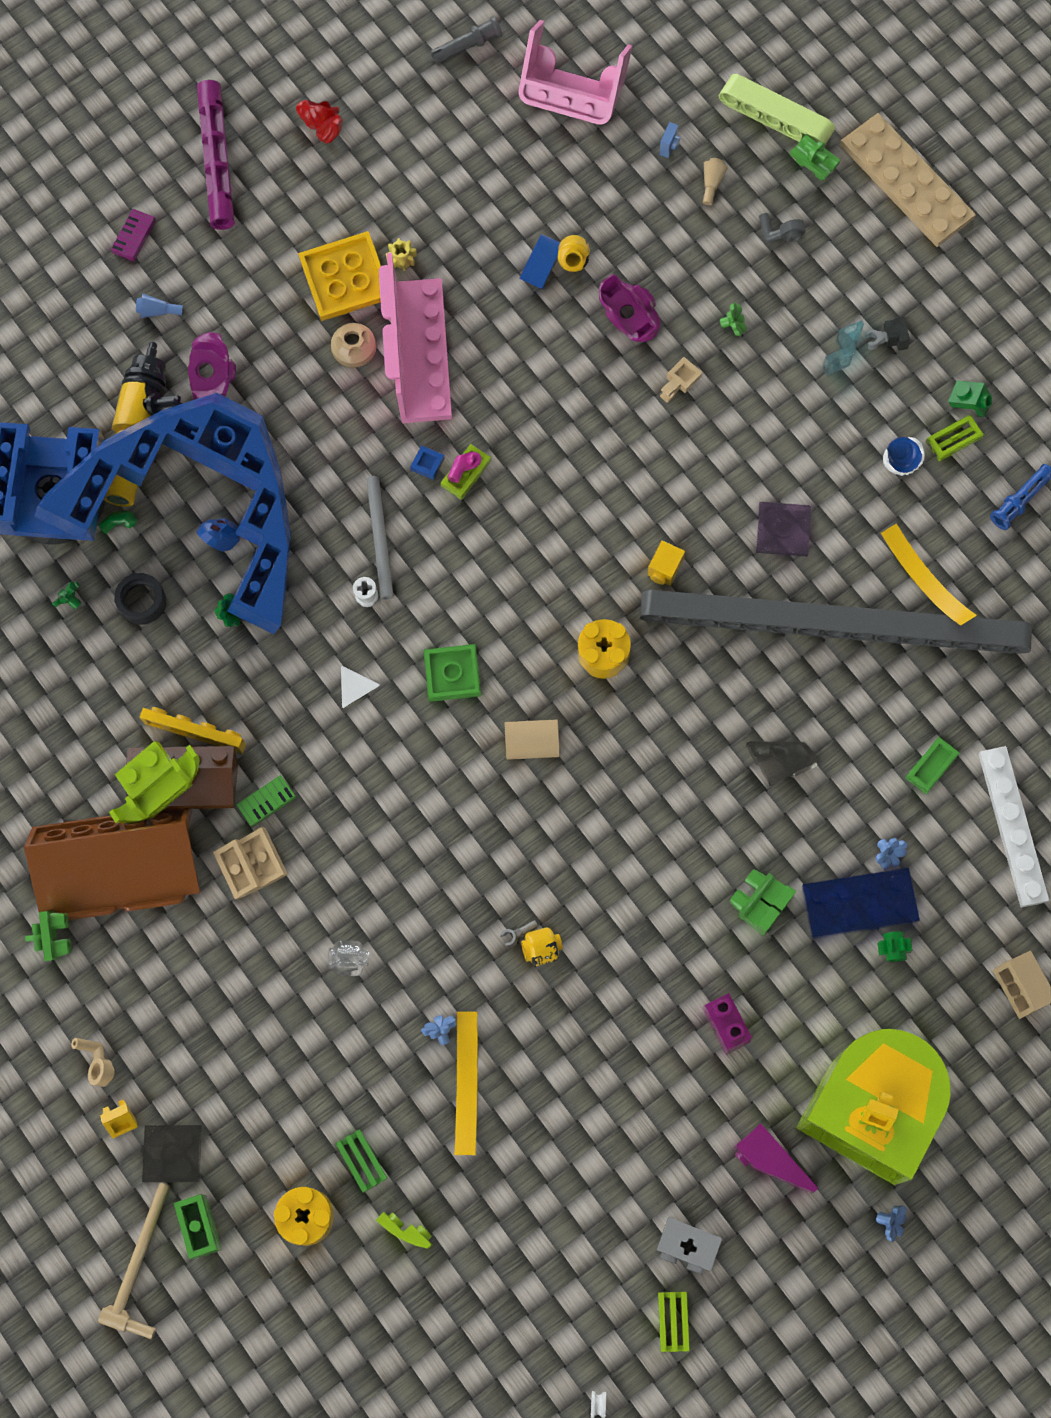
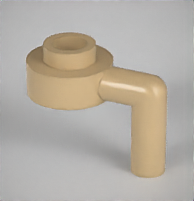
(101, 1069)

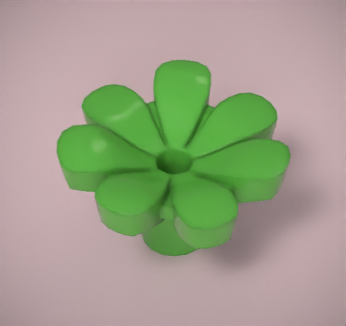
(734, 319)

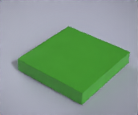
(452, 672)

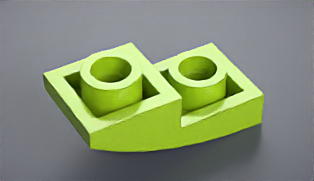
(416, 1236)

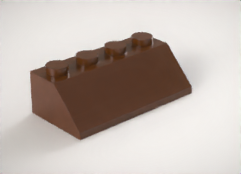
(215, 779)

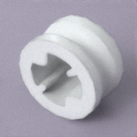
(598, 1404)

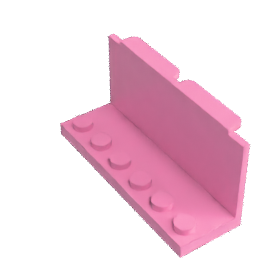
(415, 345)

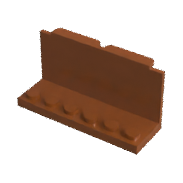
(108, 866)

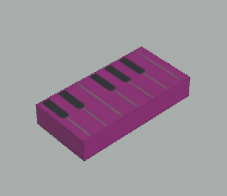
(133, 235)

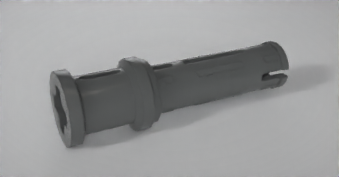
(476, 36)

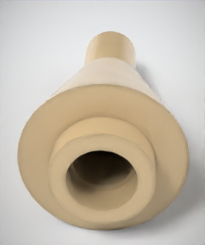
(713, 174)

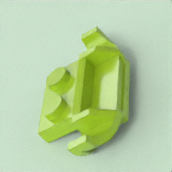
(154, 782)

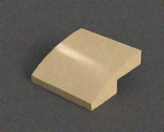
(250, 863)

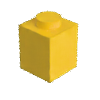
(665, 563)

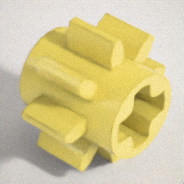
(402, 254)

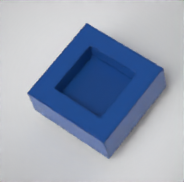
(427, 462)

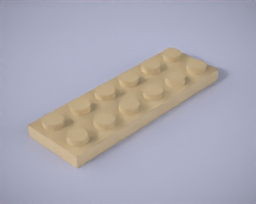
(907, 180)

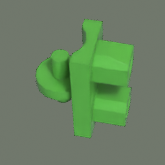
(815, 157)
(47, 935)

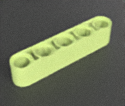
(774, 110)

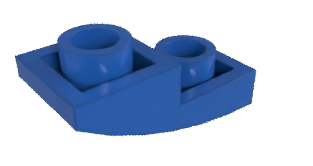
(541, 262)

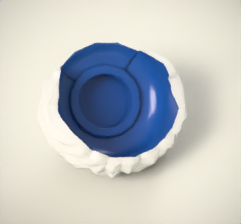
(904, 455)

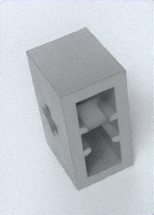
(704, 1242)

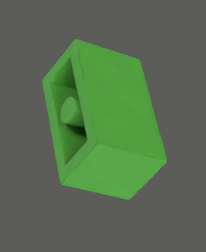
(197, 1226)

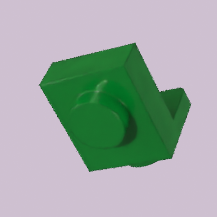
(971, 396)

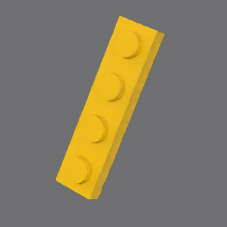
(183, 726)

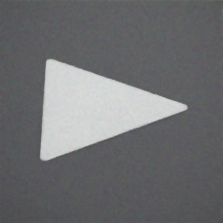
(354, 686)

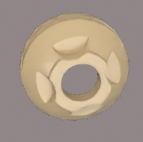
(356, 354)

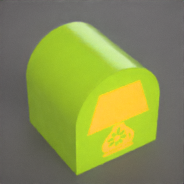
(873, 1064)

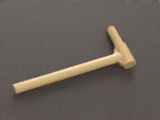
(115, 1315)

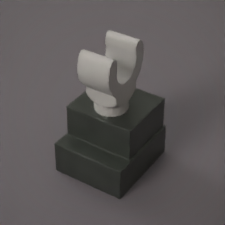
(894, 334)

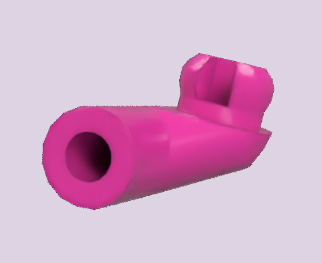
(463, 463)

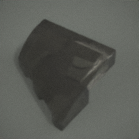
(781, 759)

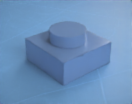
(669, 140)

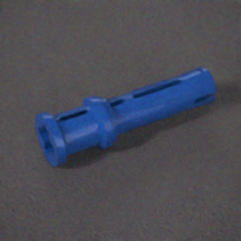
(1016, 503)

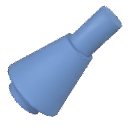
(151, 306)

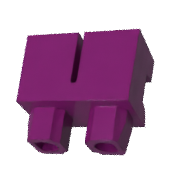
(728, 1023)

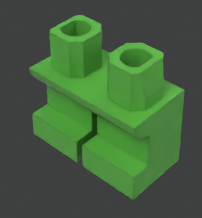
(766, 902)

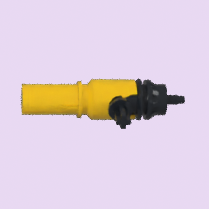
(138, 399)

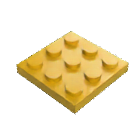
(343, 275)

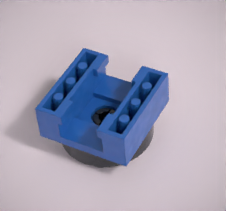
(30, 470)

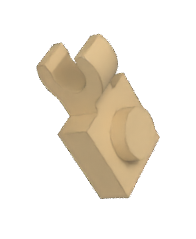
(680, 377)

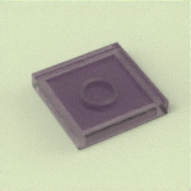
(783, 529)

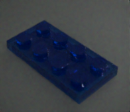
(860, 903)

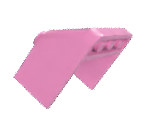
(567, 92)

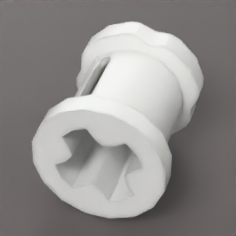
(358, 589)

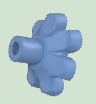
(890, 852)
(439, 1029)
(893, 1221)

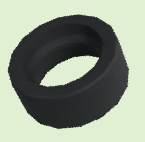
(131, 582)

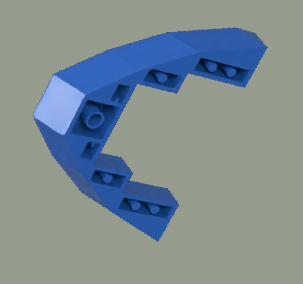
(220, 437)

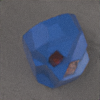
(219, 534)

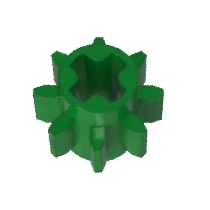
(894, 946)

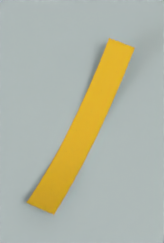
(924, 578)
(466, 1083)

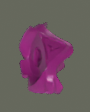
(617, 294)
(212, 350)

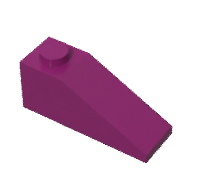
(768, 1157)

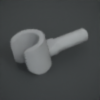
(518, 932)

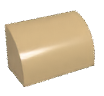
(532, 739)
(1024, 984)

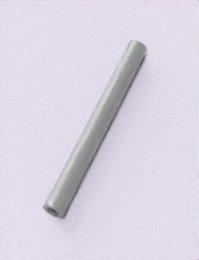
(379, 536)

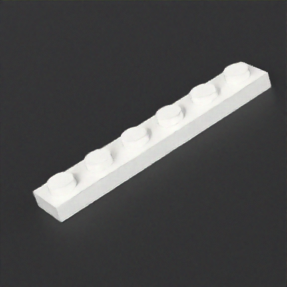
(1013, 827)

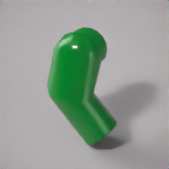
(118, 517)

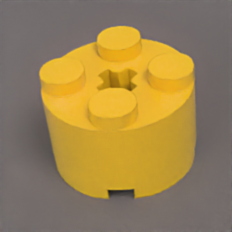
(608, 634)
(288, 1215)

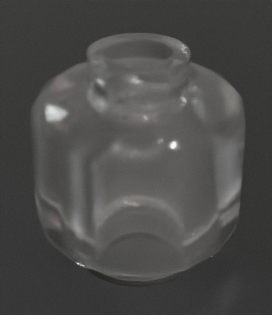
(348, 958)

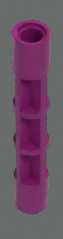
(215, 155)

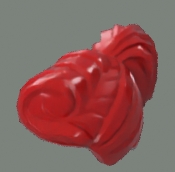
(321, 118)

